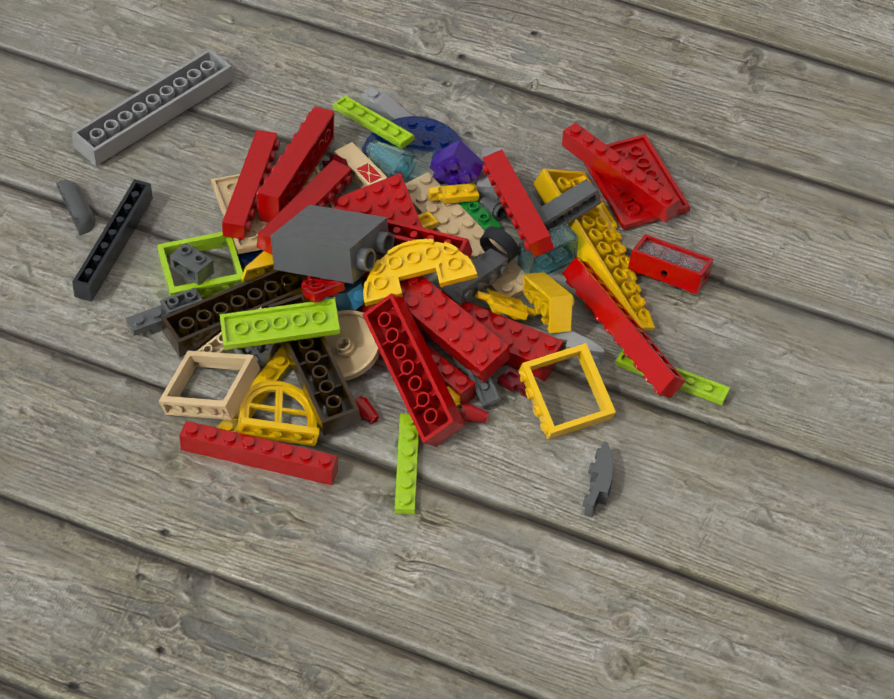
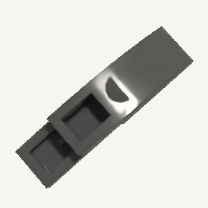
(151, 318)
(600, 480)

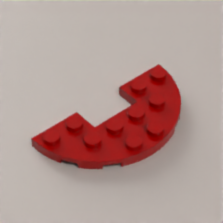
(320, 288)

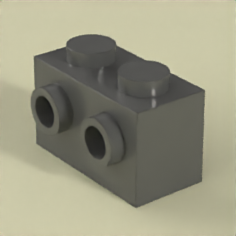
(192, 263)

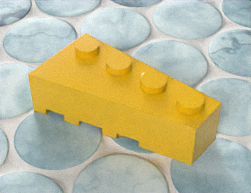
(549, 300)

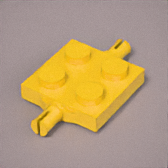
(506, 304)

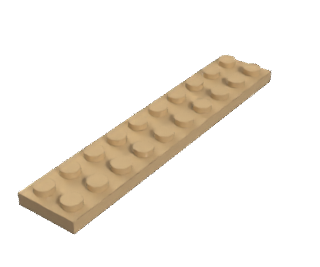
(458, 222)

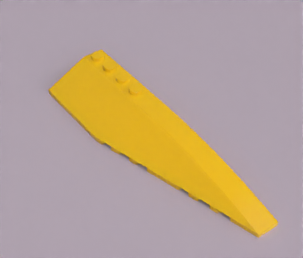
(599, 243)

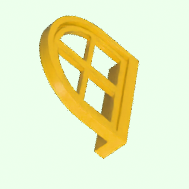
(275, 429)

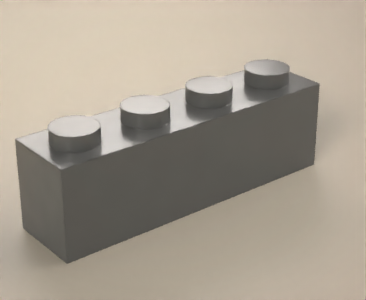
(489, 268)

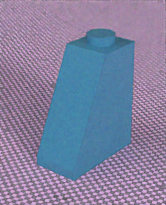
(350, 298)

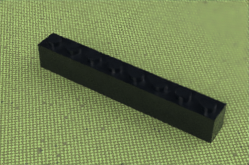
(112, 240)

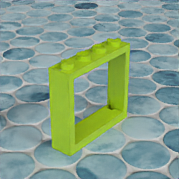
(202, 243)

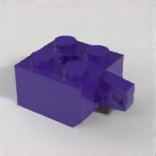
(456, 165)

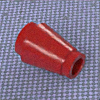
(366, 410)
(473, 414)

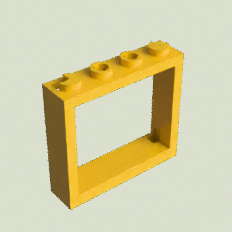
(594, 379)

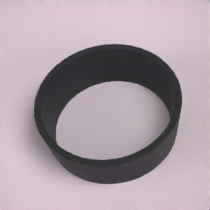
(503, 239)

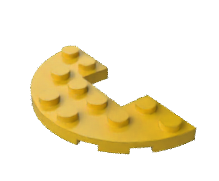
(413, 260)

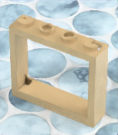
(205, 408)

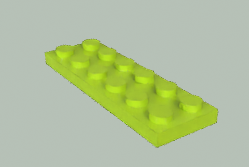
(279, 324)

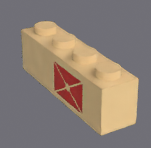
(363, 170)

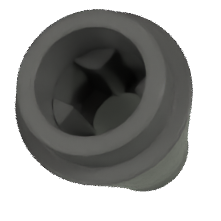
(493, 207)

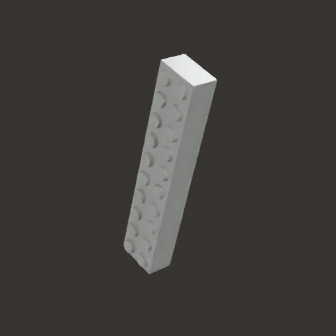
(152, 107)

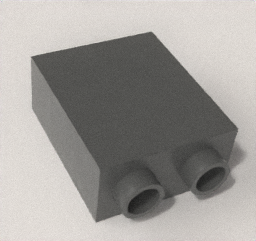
(331, 243)

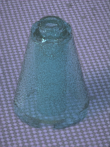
(391, 159)

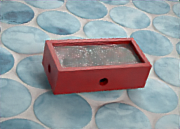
(670, 263)

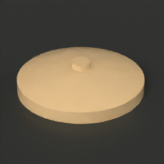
(354, 346)

